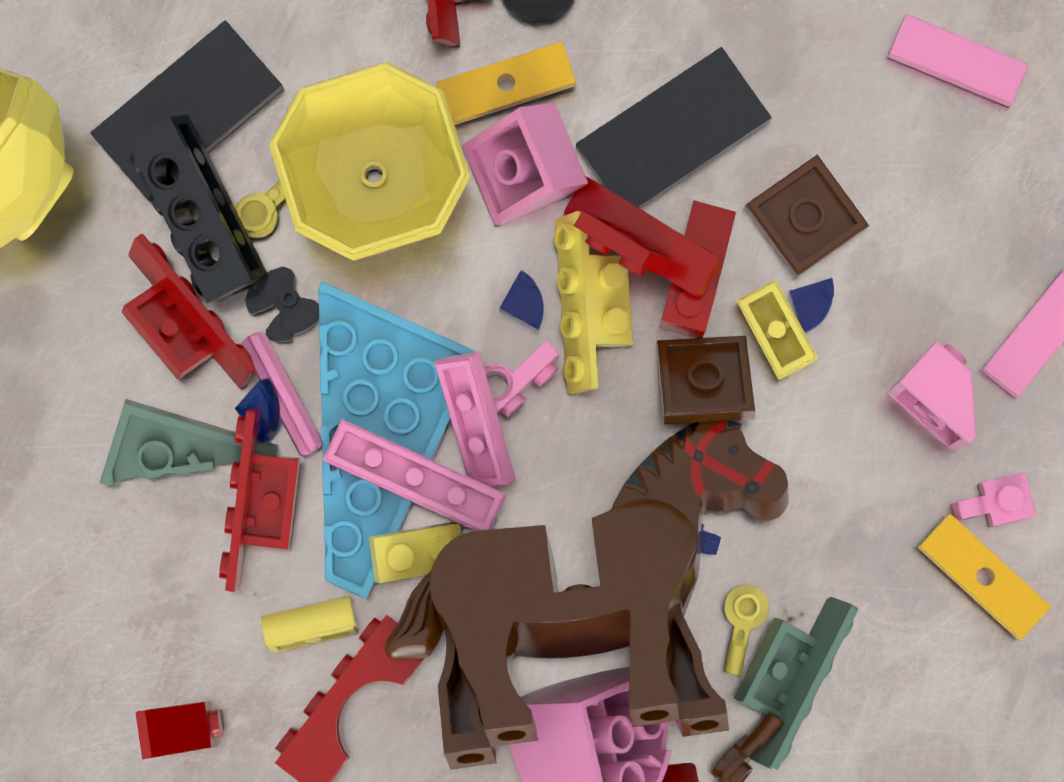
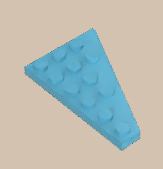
(385, 380)

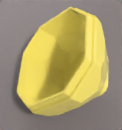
(363, 124)
(30, 156)

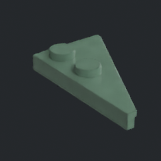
(162, 442)

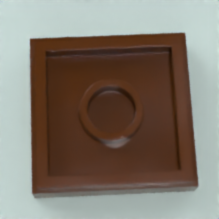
(806, 216)
(705, 380)

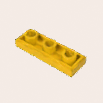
(532, 73)
(1004, 596)

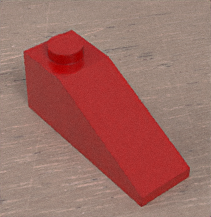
(683, 311)
(178, 729)

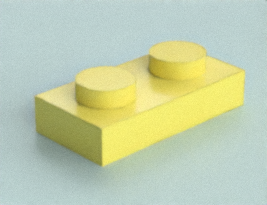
(409, 551)

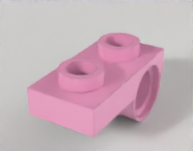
(535, 369)

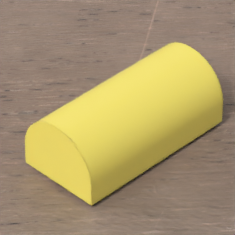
(777, 330)
(309, 624)

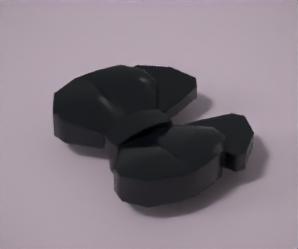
(295, 314)

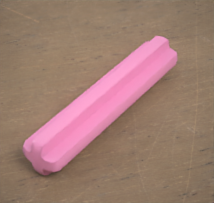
(291, 408)

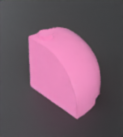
(590, 734)

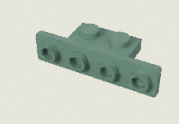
(790, 673)

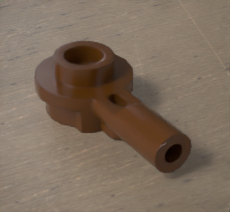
(734, 764)

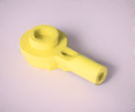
(259, 211)
(745, 609)

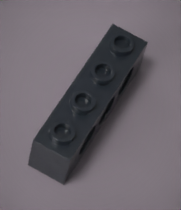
(217, 220)

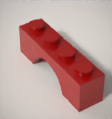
(317, 749)

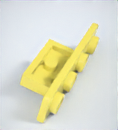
(592, 304)

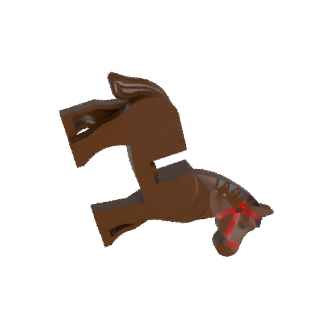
(503, 601)

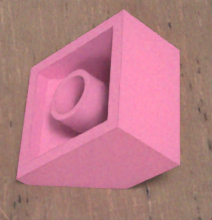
(524, 162)
(940, 395)

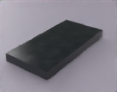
(213, 83)
(674, 130)

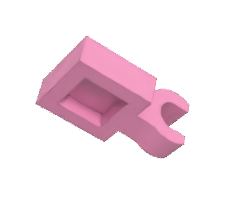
(1001, 500)

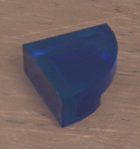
(524, 302)
(812, 303)
(264, 397)

